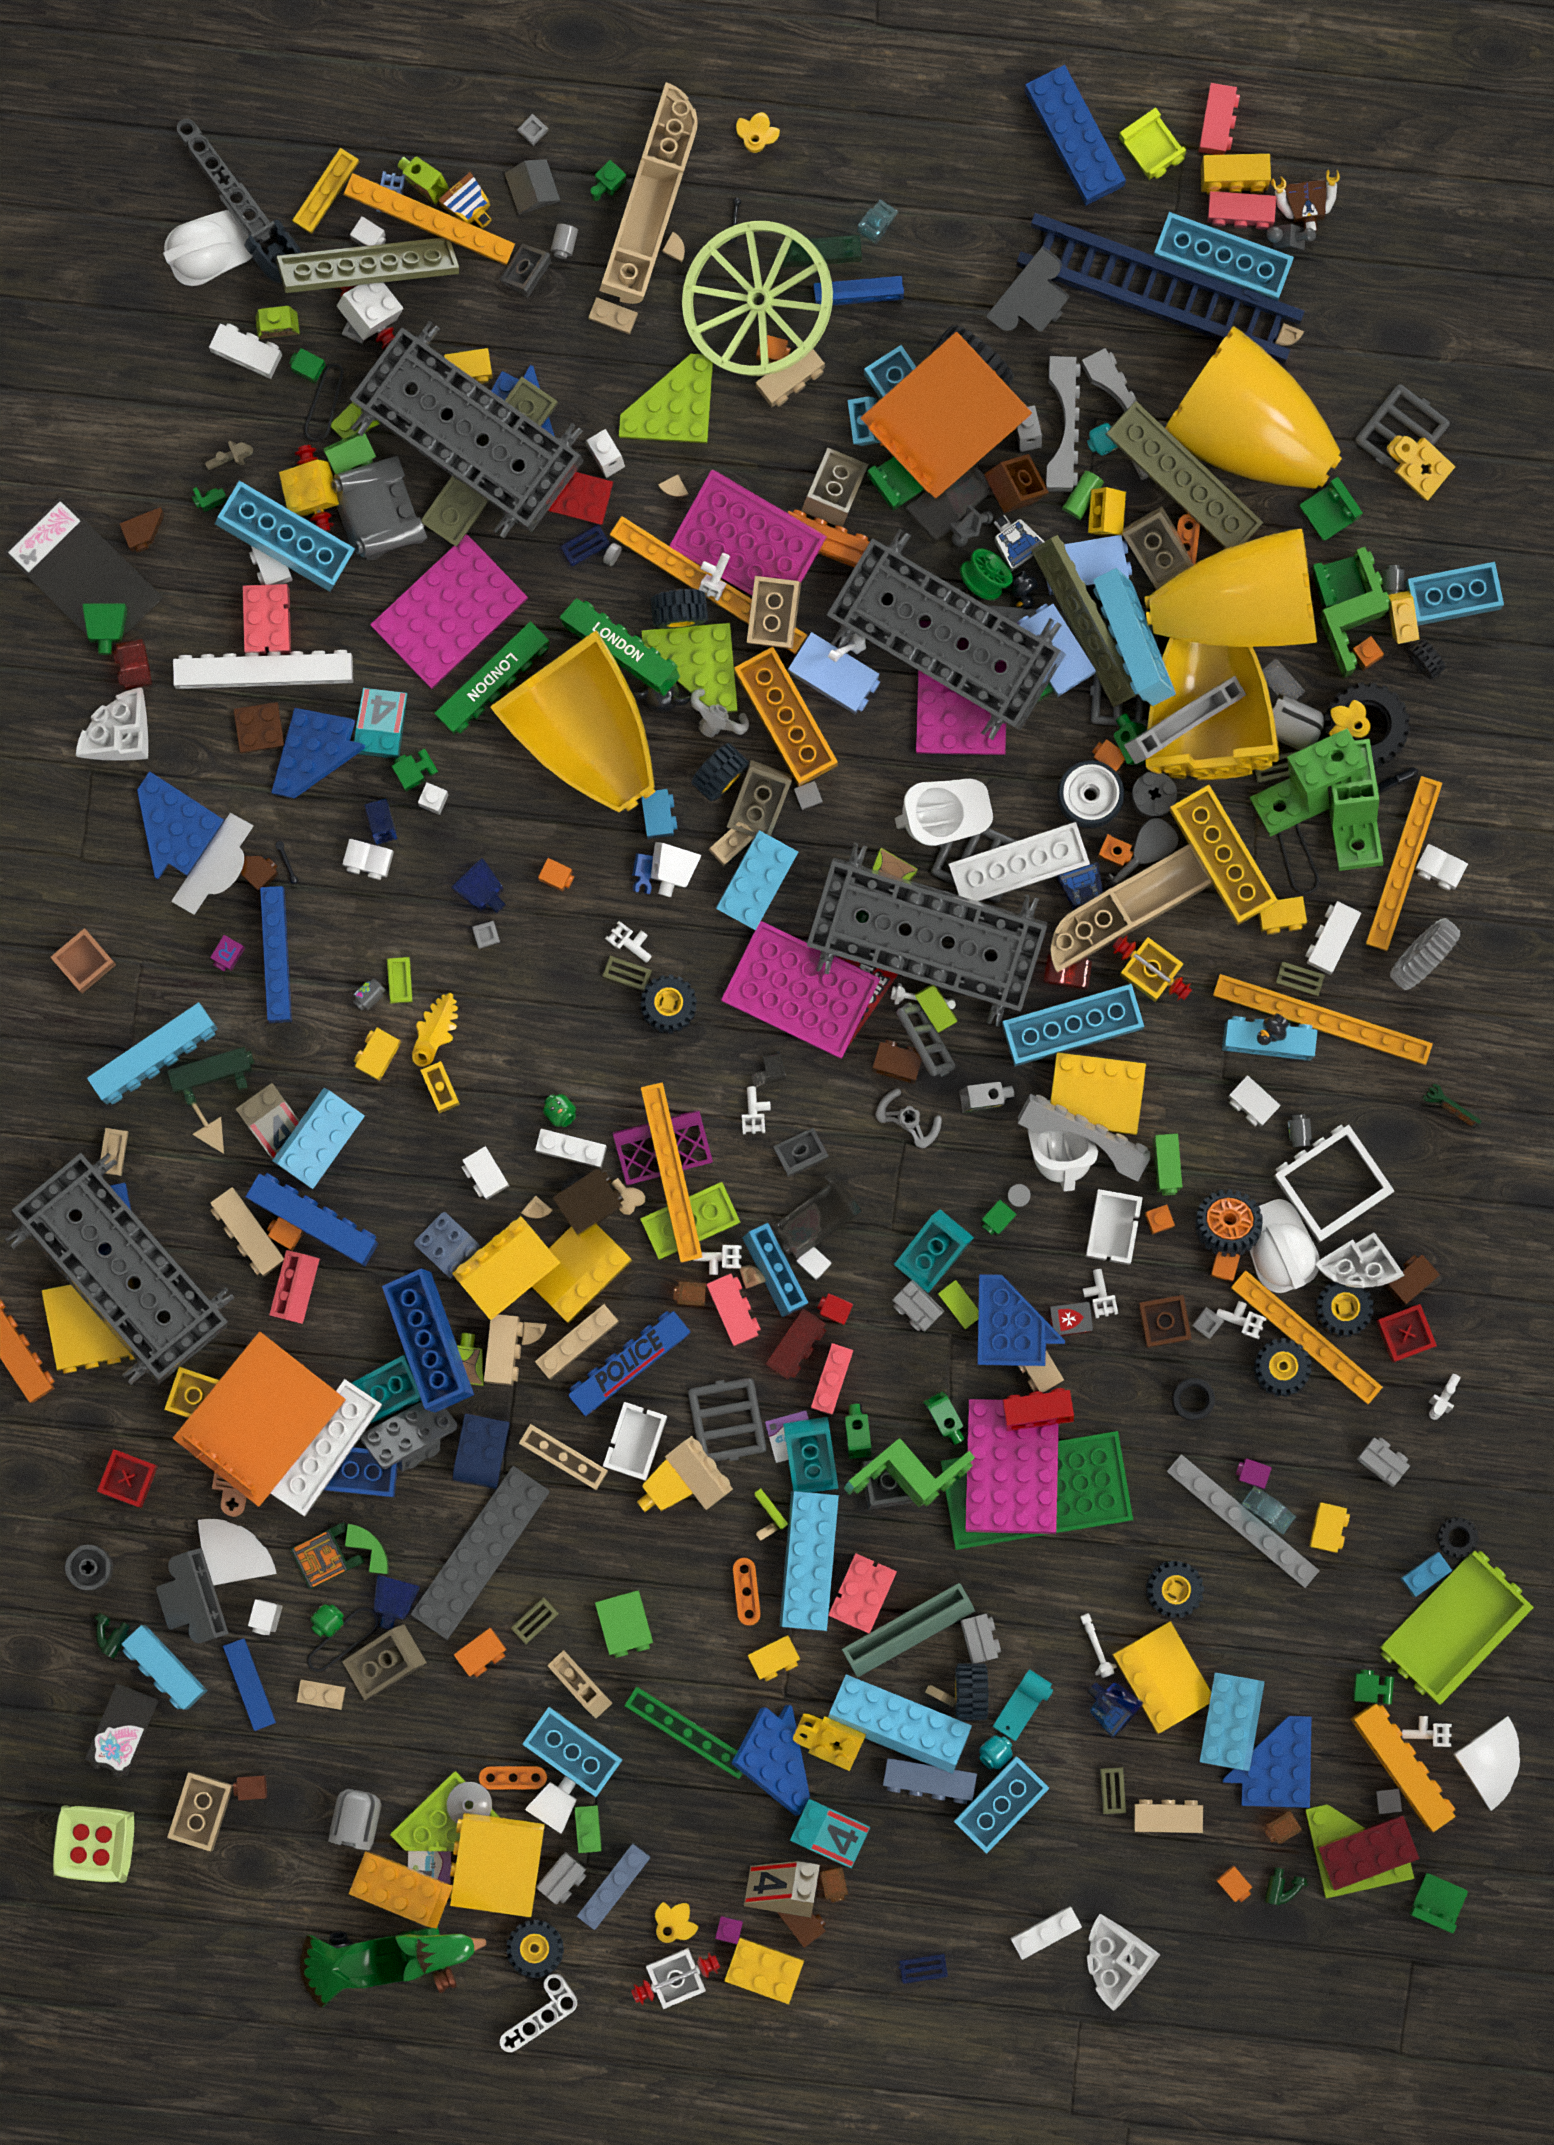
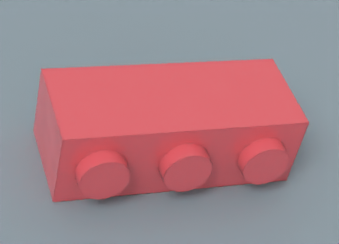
(1218, 119)
(1241, 210)
(294, 1286)
(733, 1309)
(832, 1379)

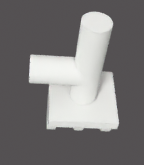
(712, 584)
(624, 940)
(752, 1117)
(724, 1256)
(1102, 1300)
(1247, 1323)
(1441, 1403)
(1424, 1733)

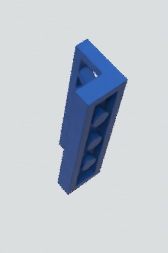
(863, 290)

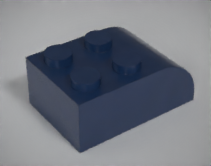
(481, 1451)

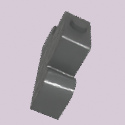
(1032, 295)
(192, 1598)

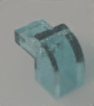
(877, 221)
(1268, 1510)

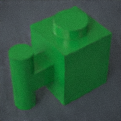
(609, 179)
(410, 772)
(1367, 1687)

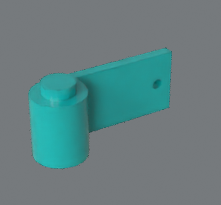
(1023, 1704)

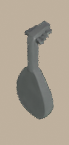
(1153, 842)

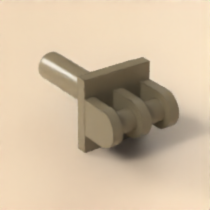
(238, 452)

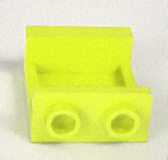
(1152, 145)

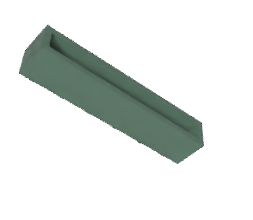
(908, 1630)

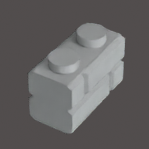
(917, 1306)
(1383, 1461)
(980, 1639)
(561, 1879)

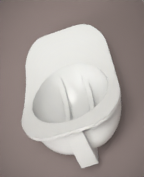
(206, 248)
(945, 811)
(1062, 1155)
(1284, 1250)

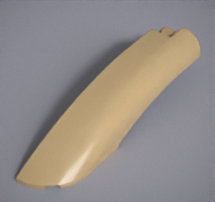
(651, 197)
(1127, 907)

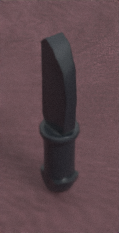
(1398, 779)

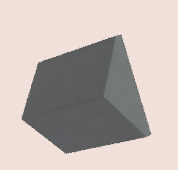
(532, 185)
(526, 269)
(801, 1152)

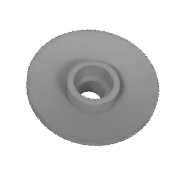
(468, 1791)

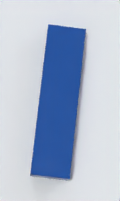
(249, 1684)

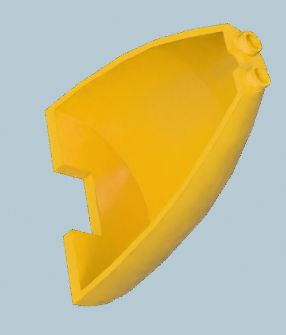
(1254, 419)
(1240, 596)
(584, 725)
(1231, 740)

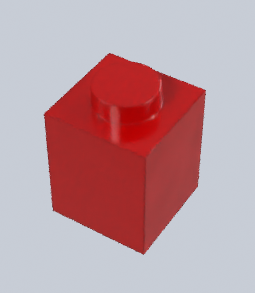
(835, 1309)

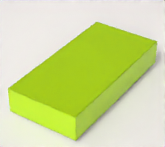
(399, 980)
(936, 1007)
(959, 1304)
(770, 1508)

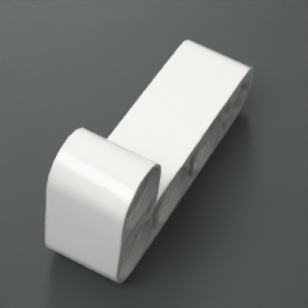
(536, 2017)

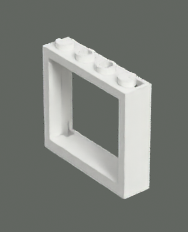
(1303, 1157)

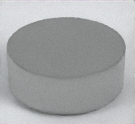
(612, 554)
(1019, 1195)

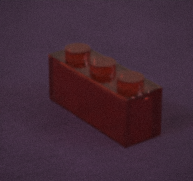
(796, 1345)

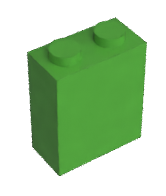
(1167, 1164)
(624, 1624)

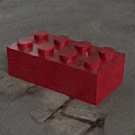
(1367, 1852)

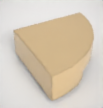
(674, 247)
(1288, 335)
(674, 487)
(536, 1209)
(751, 1276)
(532, 1332)
(765, 1532)
(942, 1696)

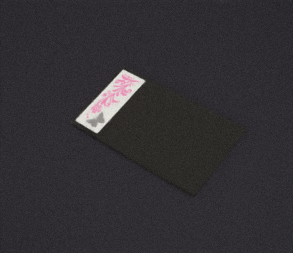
(79, 567)

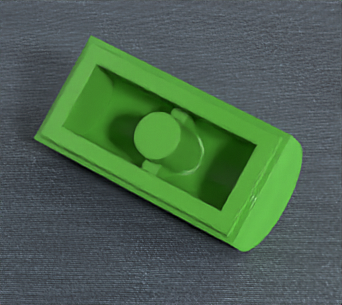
(1080, 498)

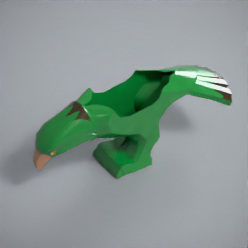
(380, 1960)

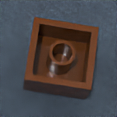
(1016, 483)
(897, 1062)
(1417, 1276)
(1164, 1321)

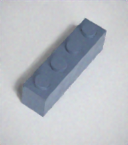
(929, 1779)
(613, 1886)

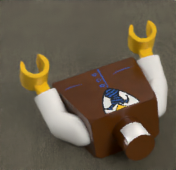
(1306, 200)

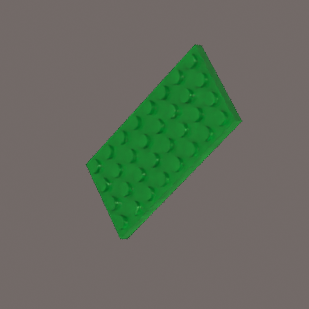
(1089, 1491)

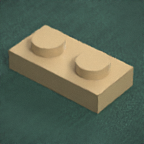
(613, 316)
(730, 844)
(115, 1144)
(321, 1694)

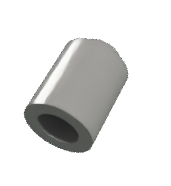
(564, 240)

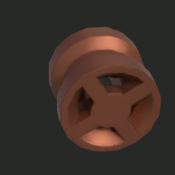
(444, 1979)

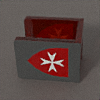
(1071, 1318)

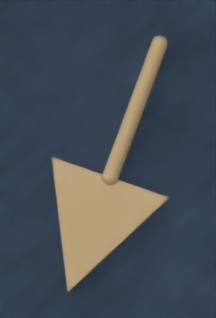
(211, 1132)

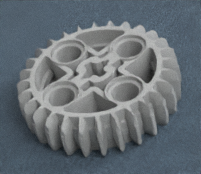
(1425, 954)

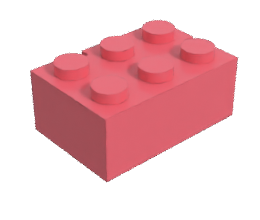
(266, 619)
(862, 1593)

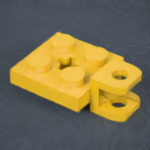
(1412, 456)
(823, 1735)

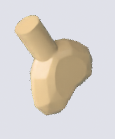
(631, 1196)

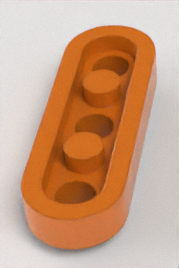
(1190, 536)
(746, 1602)
(502, 1780)

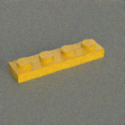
(325, 191)

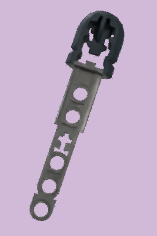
(260, 227)

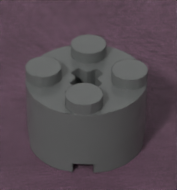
(1165, 790)
(98, 1577)

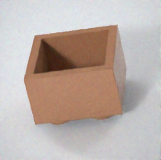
(83, 960)

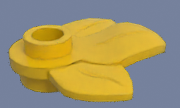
(757, 129)
(1349, 717)
(677, 1920)

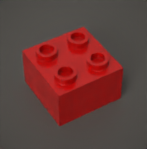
(1406, 1333)
(127, 1478)

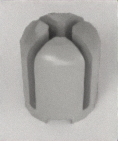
(1296, 723)
(355, 1819)

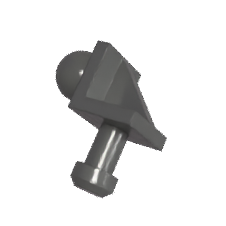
(1290, 236)
(969, 526)

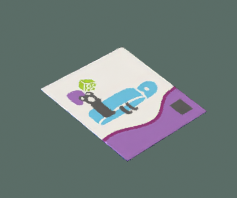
(777, 1436)
(432, 1863)

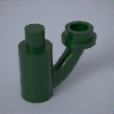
(118, 1636)
(1276, 1885)

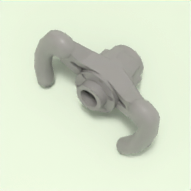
(716, 717)
(883, 1117)

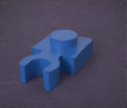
(642, 869)

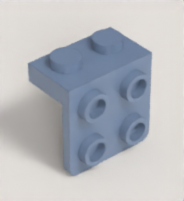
(446, 1244)

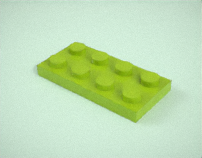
(711, 1215)

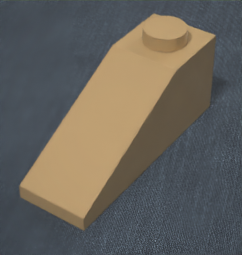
(579, 1684)

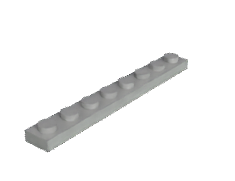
(1242, 1521)

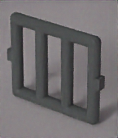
(1387, 406)
(1095, 692)
(998, 839)
(925, 1051)
(751, 1404)

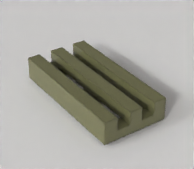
(1277, 767)
(1295, 977)
(620, 980)
(520, 1634)
(1111, 1771)

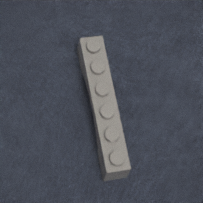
(1102, 373)
(1063, 381)
(1185, 719)
(1043, 1117)

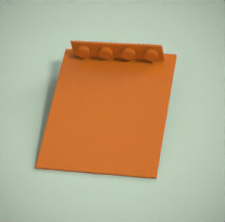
(945, 415)
(259, 1419)

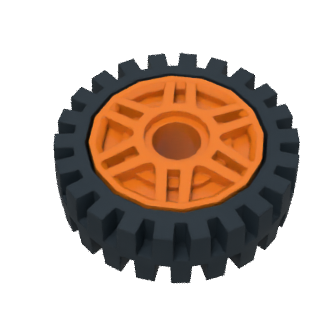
(1232, 1208)

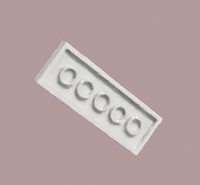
(1020, 863)
(327, 1451)

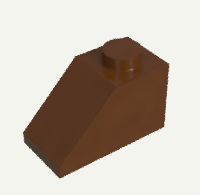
(142, 529)
(258, 871)
(804, 1928)

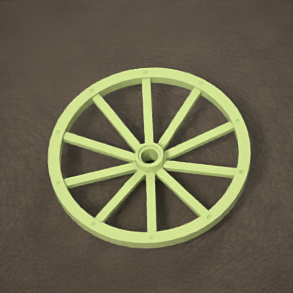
(753, 294)

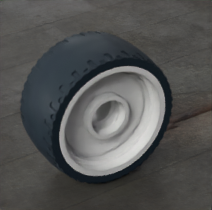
(1095, 777)

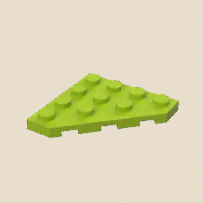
(674, 407)
(702, 660)
(430, 1824)
(1328, 1825)

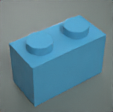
(658, 814)
(1426, 1574)

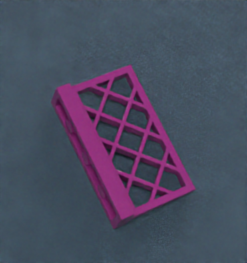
(643, 1132)

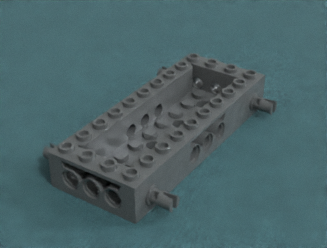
(453, 443)
(953, 616)
(932, 917)
(104, 1279)

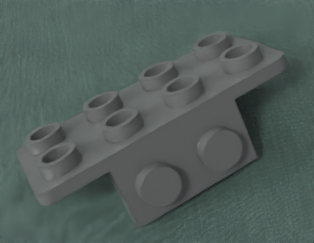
(408, 1437)

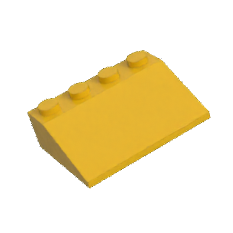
(1100, 1090)
(505, 1268)
(584, 1270)
(1163, 1677)

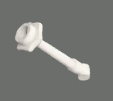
(855, 643)
(898, 994)
(1105, 1668)

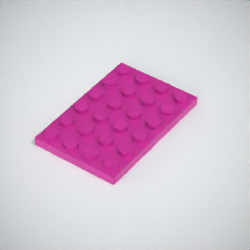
(749, 530)
(449, 611)
(950, 721)
(783, 989)
(1011, 1475)

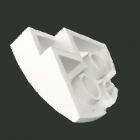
(117, 730)
(1361, 1264)
(233, 1552)
(1492, 1762)
(1117, 1960)

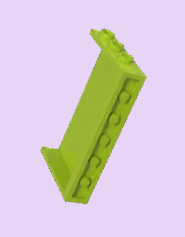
(1456, 1627)

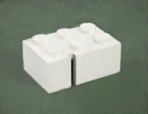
(1113, 1227)
(635, 1441)

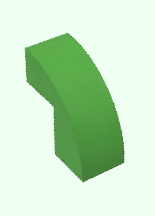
(361, 1538)

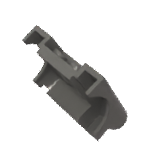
(377, 508)

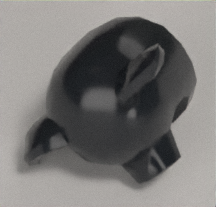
(657, 702)

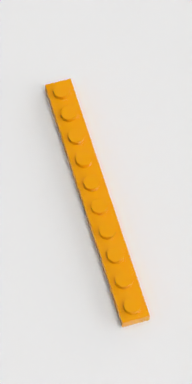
(686, 571)
(1323, 1019)

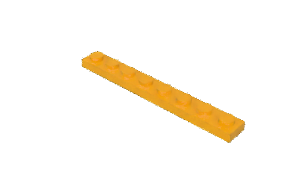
(429, 219)
(1404, 863)
(671, 1172)
(1304, 1334)

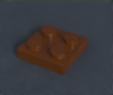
(259, 727)

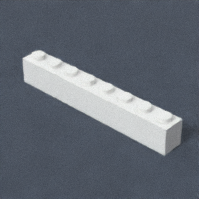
(263, 670)

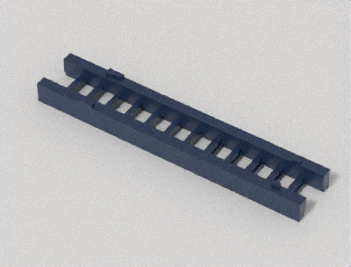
(1154, 308)

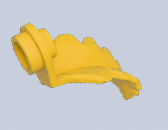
(435, 1030)

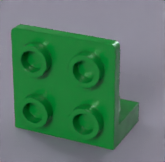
(894, 483)
(1331, 509)
(1337, 581)
(1438, 1902)

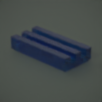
(605, 543)
(925, 1968)

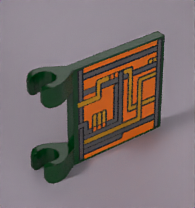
(1439, 1098)
(322, 1557)

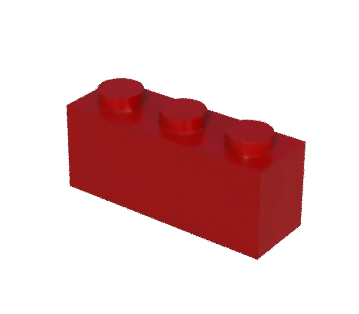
(1038, 1409)

